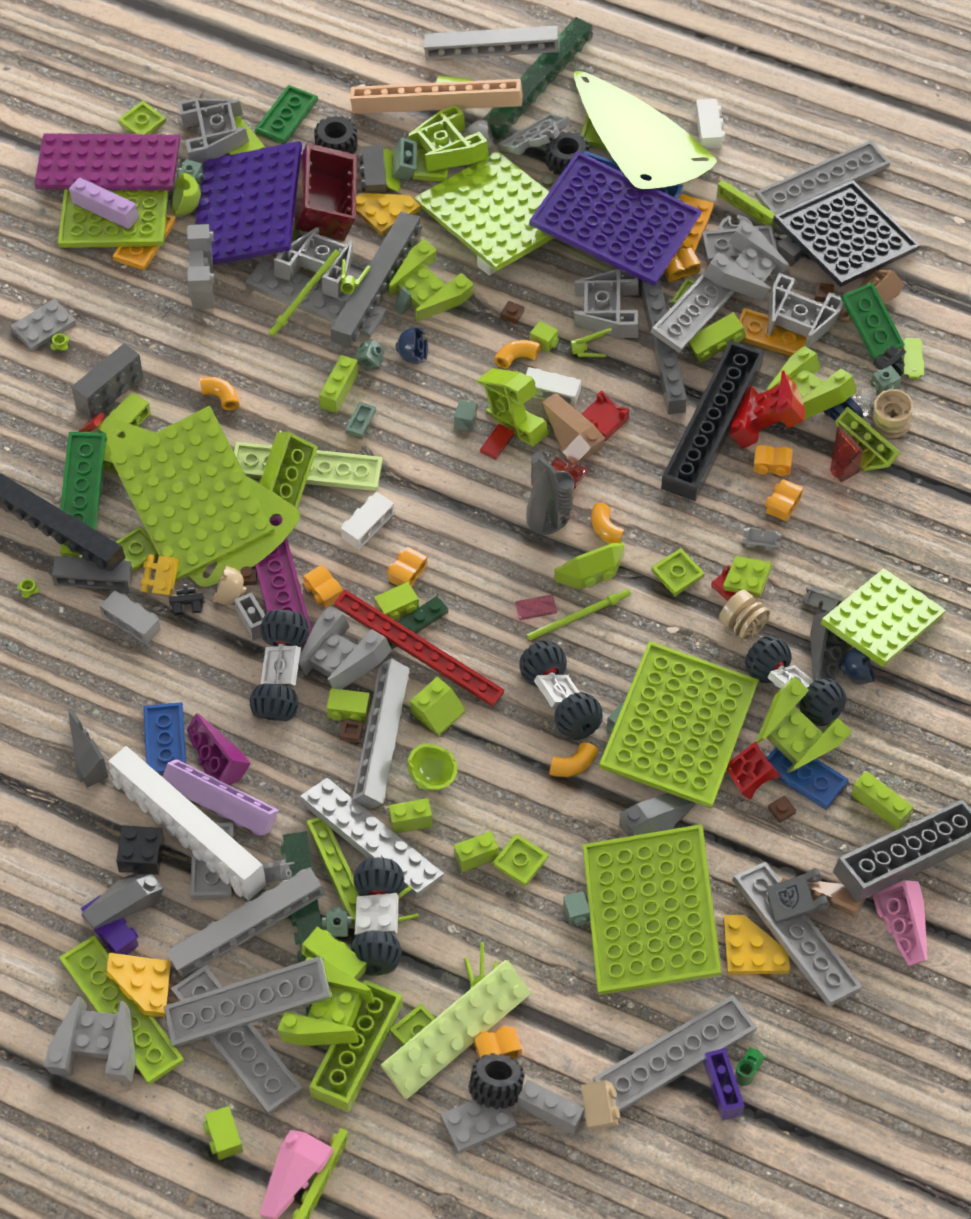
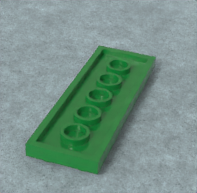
(83, 476)

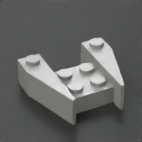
(216, 125)
(311, 253)
(200, 266)
(751, 267)
(602, 303)
(801, 313)
(337, 656)
(94, 1036)

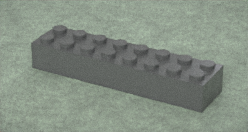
(905, 851)

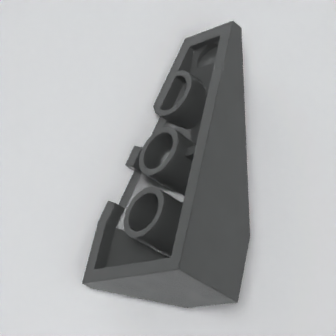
(826, 650)
(88, 757)
(654, 814)
(123, 899)

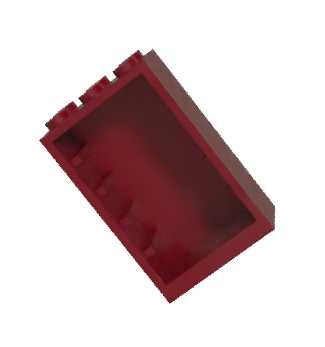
(326, 191)

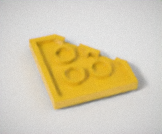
(383, 209)
(752, 949)
(142, 981)

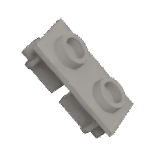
(769, 540)
(815, 596)
(278, 872)

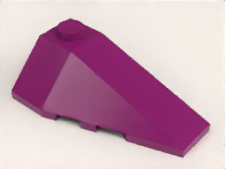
(216, 753)

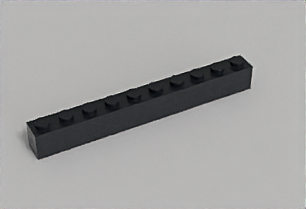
(60, 525)

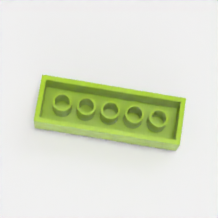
(349, 1064)

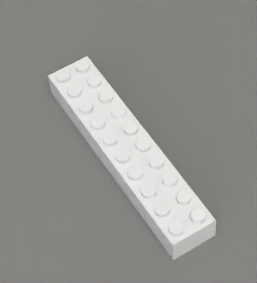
(187, 823)

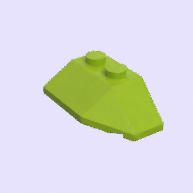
(876, 449)
(591, 567)

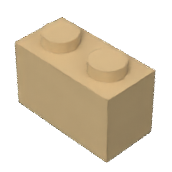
(600, 1105)

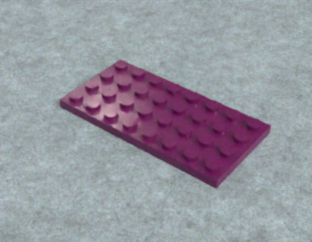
(108, 161)

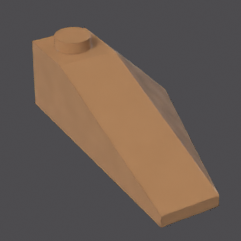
(886, 284)
(574, 432)
(836, 895)

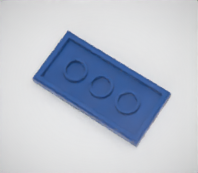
(164, 735)
(812, 780)

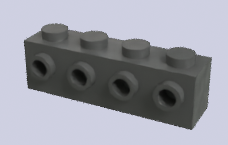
(85, 574)

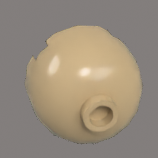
(229, 586)

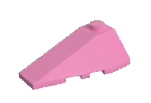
(905, 916)
(296, 1162)

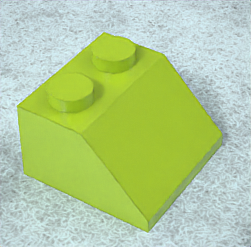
(437, 706)

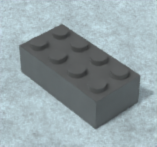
(107, 381)

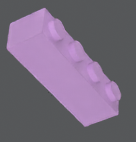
(103, 203)

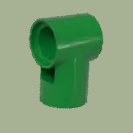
(751, 1062)

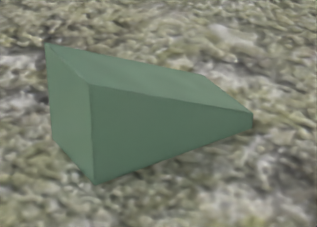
(403, 302)

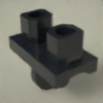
(895, 356)
(179, 601)

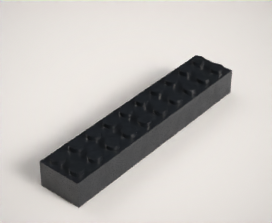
(711, 421)

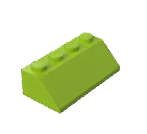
(288, 466)

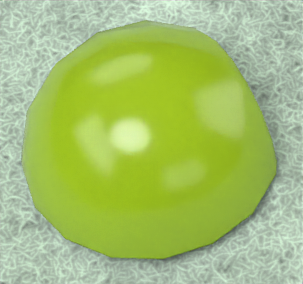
(185, 195)
(431, 767)

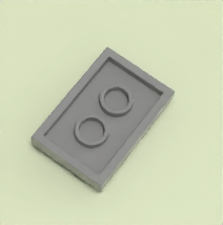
(43, 324)
(475, 1124)

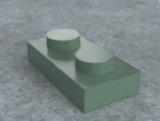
(360, 420)

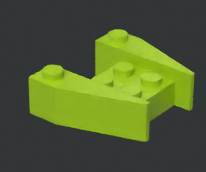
(445, 144)
(427, 291)
(816, 393)
(506, 396)
(794, 733)
(329, 1019)

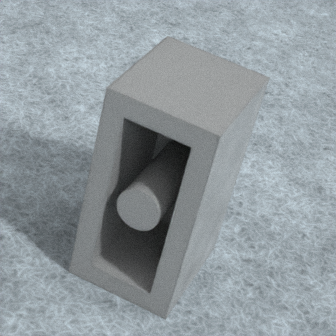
(250, 614)

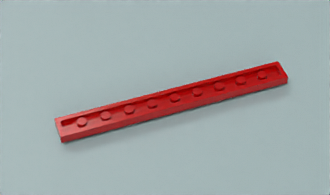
(419, 648)

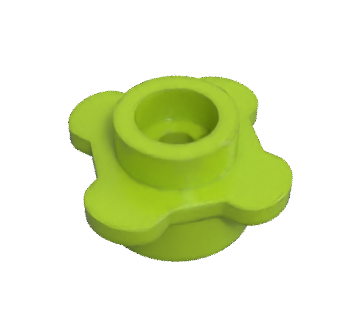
(60, 342)
(28, 583)

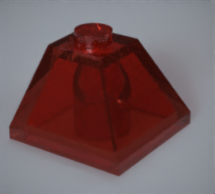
(845, 456)

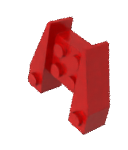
(765, 409)

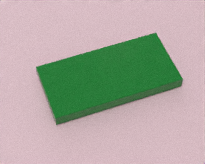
(286, 114)
(872, 320)

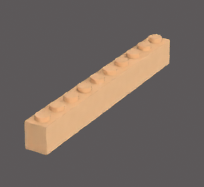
(436, 96)

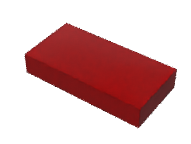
(93, 423)
(497, 441)

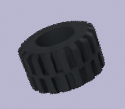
(338, 128)
(562, 150)
(496, 1081)

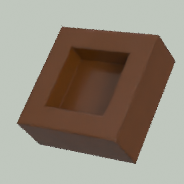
(822, 291)
(512, 312)
(249, 575)
(351, 731)
(782, 809)

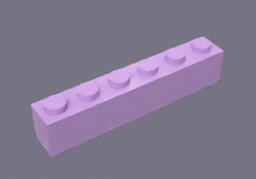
(221, 798)

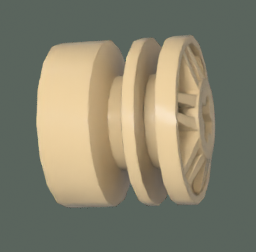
(892, 413)
(744, 615)

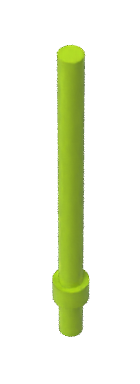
(282, 320)
(611, 600)

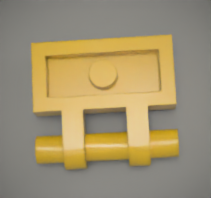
(164, 577)

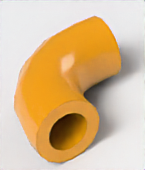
(516, 350)
(221, 389)
(602, 525)
(575, 764)

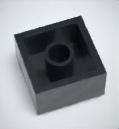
(140, 849)

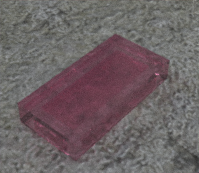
(536, 607)

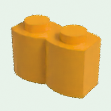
(682, 265)
(773, 460)
(784, 499)
(407, 567)
(322, 586)
(500, 1042)

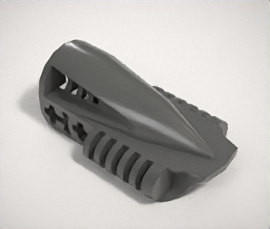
(550, 496)

